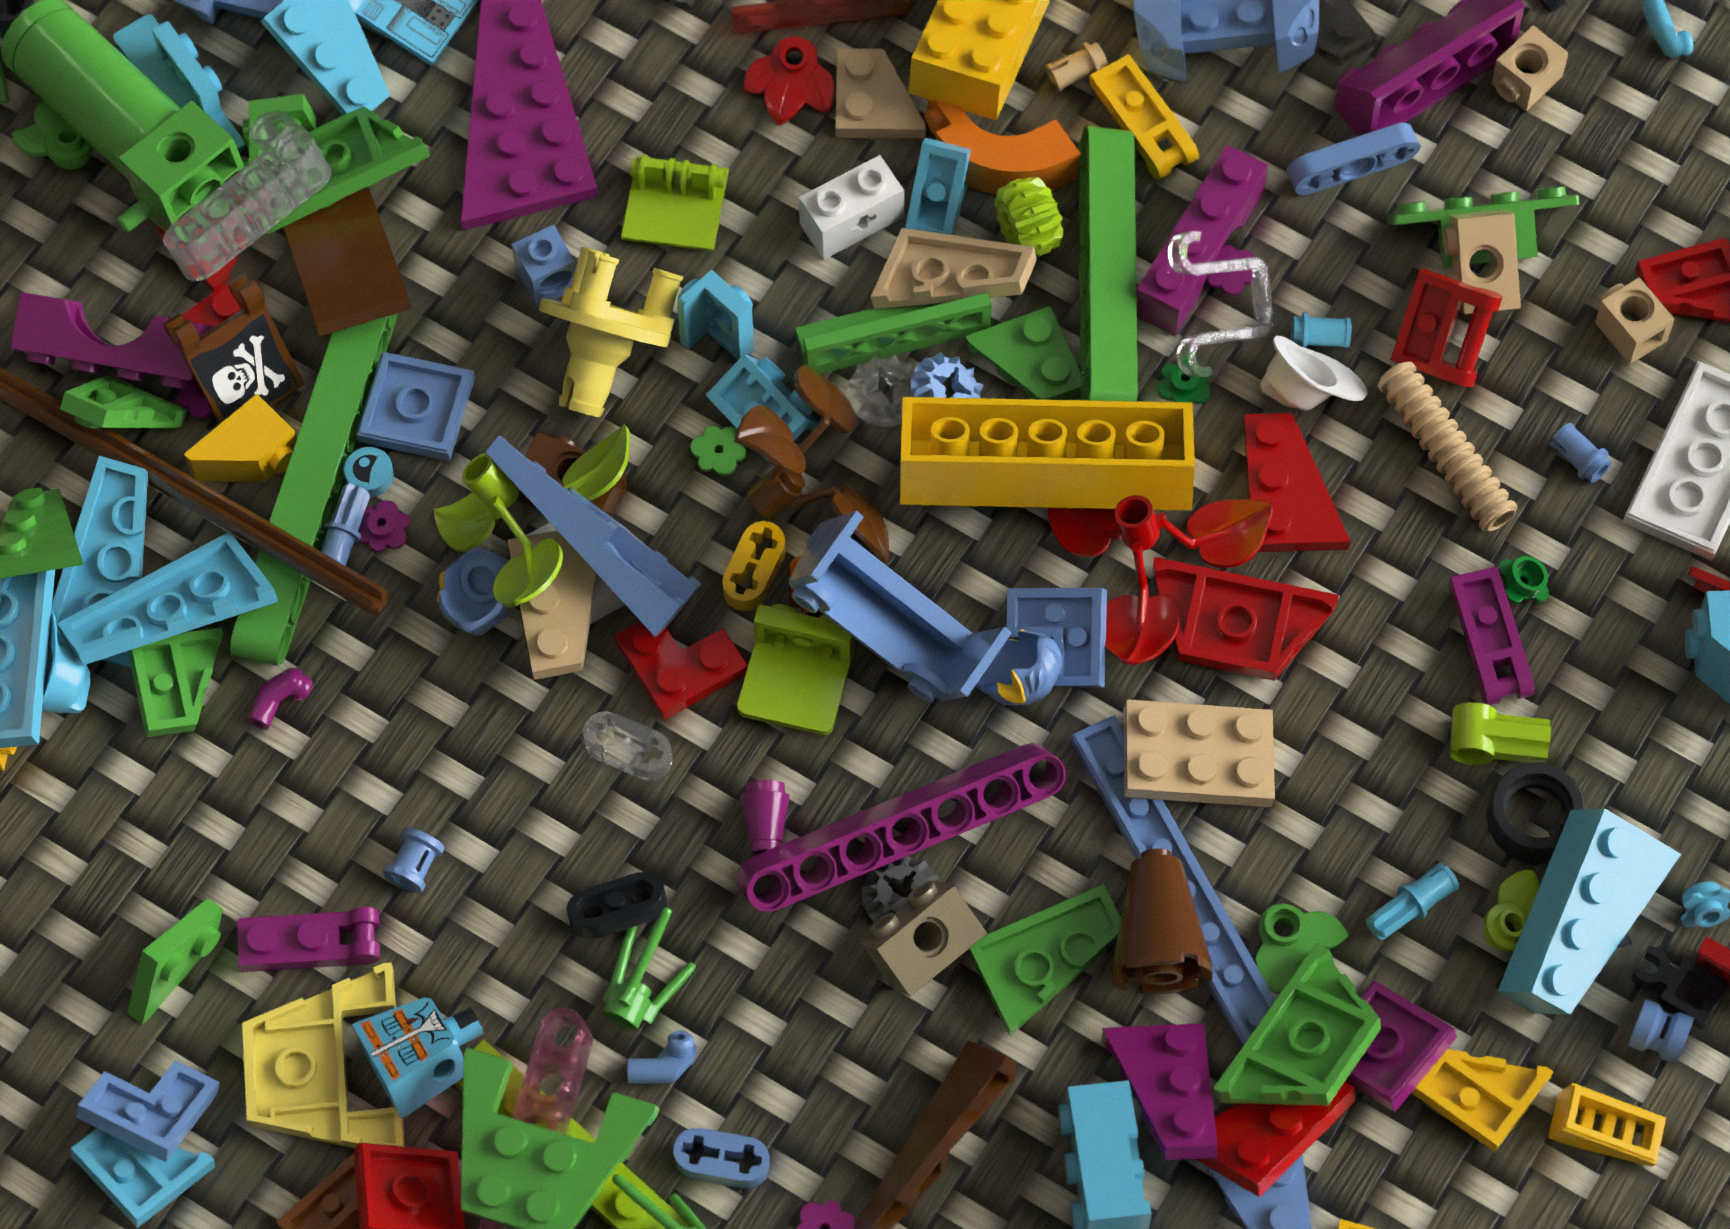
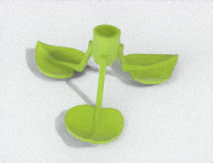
(473, 517)

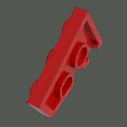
(1286, 476)

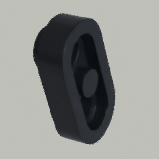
(616, 905)

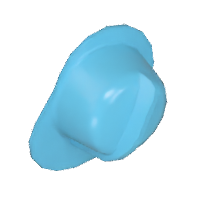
(65, 677)

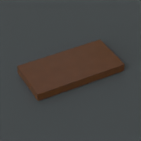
(346, 264)

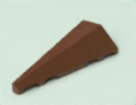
(960, 1101)

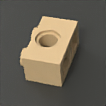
(1497, 235)

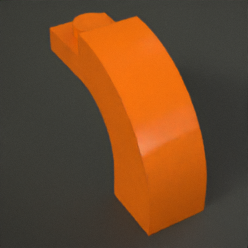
(1002, 159)

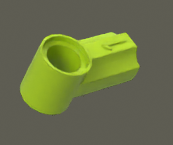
(1484, 735)

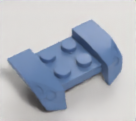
(1190, 26)

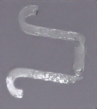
(1260, 293)

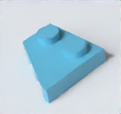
(136, 1179)

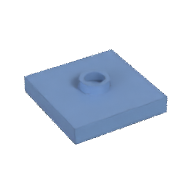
(415, 406)

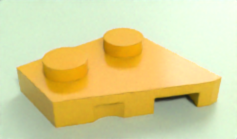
(1481, 1093)

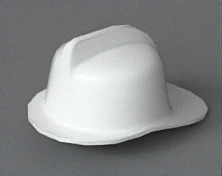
(1307, 378)

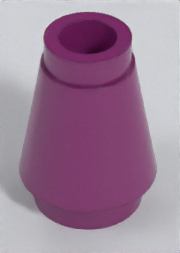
(764, 813)

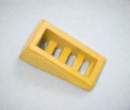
(1580, 1135)

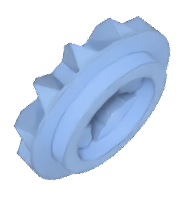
(933, 371)

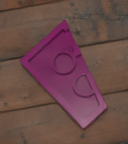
(1171, 1084)

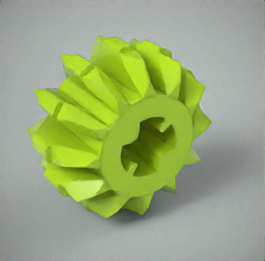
(1029, 215)

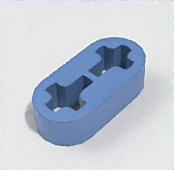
(724, 1146)

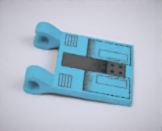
(416, 25)

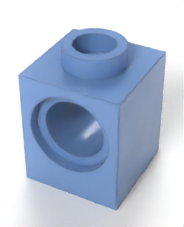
(544, 264)

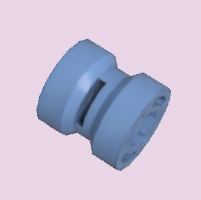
(1649, 1027)

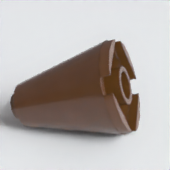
(1160, 929)

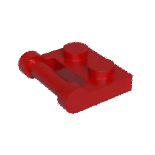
(1431, 321)

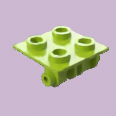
(674, 203)

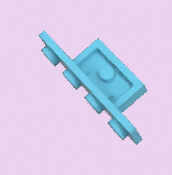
(172, 67)

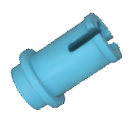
(1320, 331)

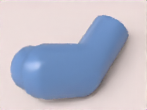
(667, 1065)

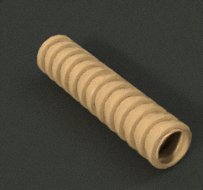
(1447, 446)

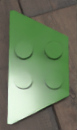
(360, 154)
(1303, 1041)

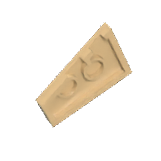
(948, 268)
(560, 615)

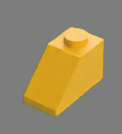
(244, 446)

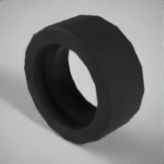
(1530, 776)

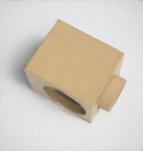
(1530, 52)
(1629, 337)

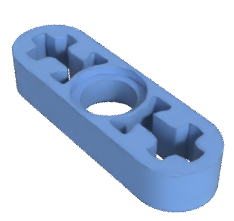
(1353, 158)

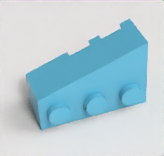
(1104, 1157)

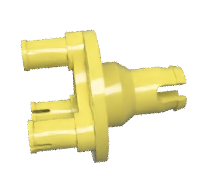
(602, 333)

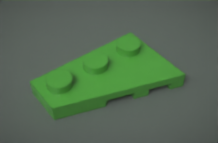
(1044, 953)

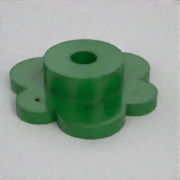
(1172, 386)

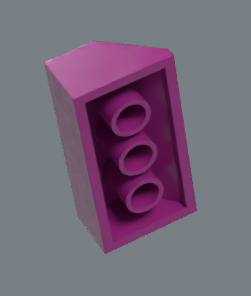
(1428, 65)

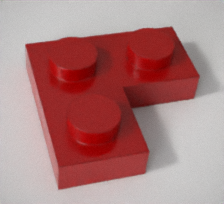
(677, 676)

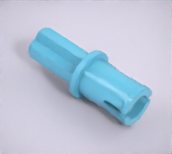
(1413, 901)

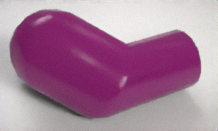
(273, 691)

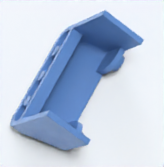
(890, 614)

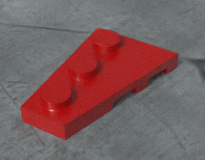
(1265, 1139)

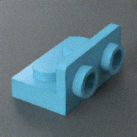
(759, 383)

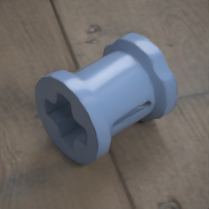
(413, 860)

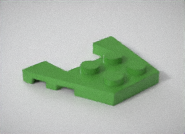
(528, 1172)

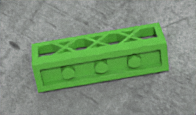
(889, 331)

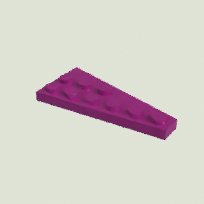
(523, 126)

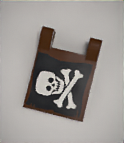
(237, 355)

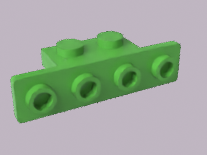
(1522, 209)

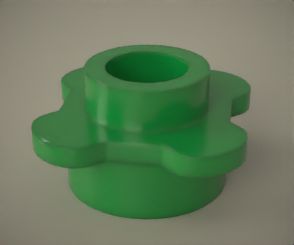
(1531, 572)

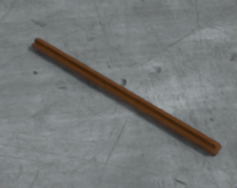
(198, 497)

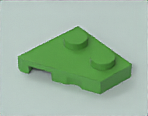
(1031, 355)
(116, 404)
(174, 679)
(172, 957)

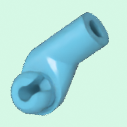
(1664, 32)

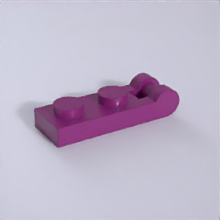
(1491, 634)
(307, 940)

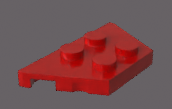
(1240, 619)

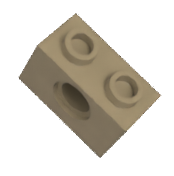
(950, 933)

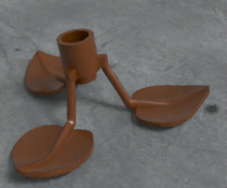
(771, 437)

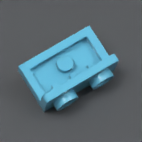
(716, 309)

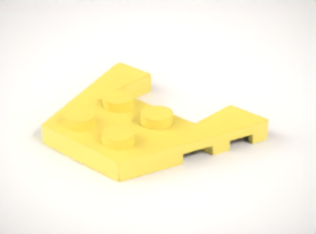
(300, 1066)

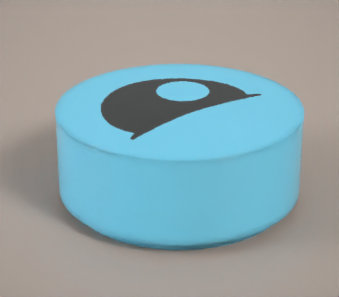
(369, 469)

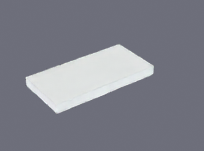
(1688, 478)

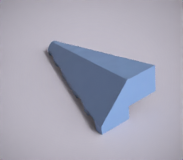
(626, 564)

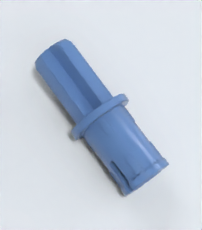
(345, 522)

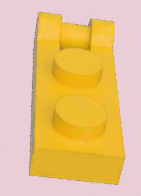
(1142, 110)

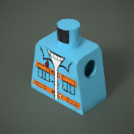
(416, 1050)

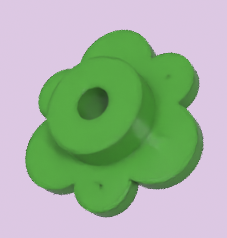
(718, 440)

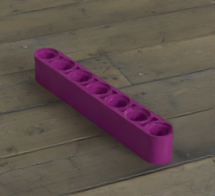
(877, 824)

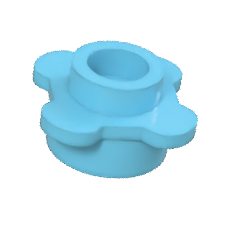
(1705, 905)

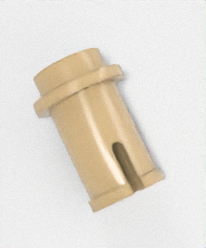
(1076, 66)

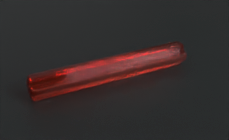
(811, 12)

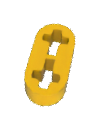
(763, 570)

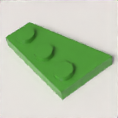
(37, 534)

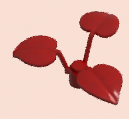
(1144, 625)

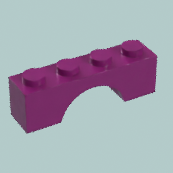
(1216, 211)
(58, 328)

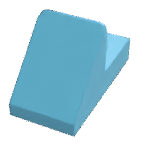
(938, 187)

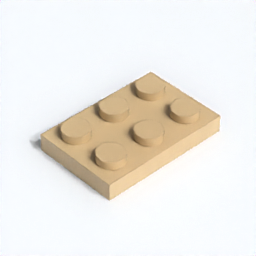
(1198, 753)

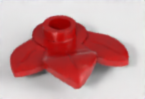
(788, 85)

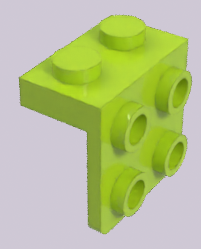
(796, 670)

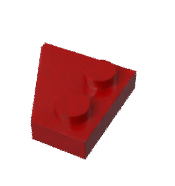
(1691, 279)

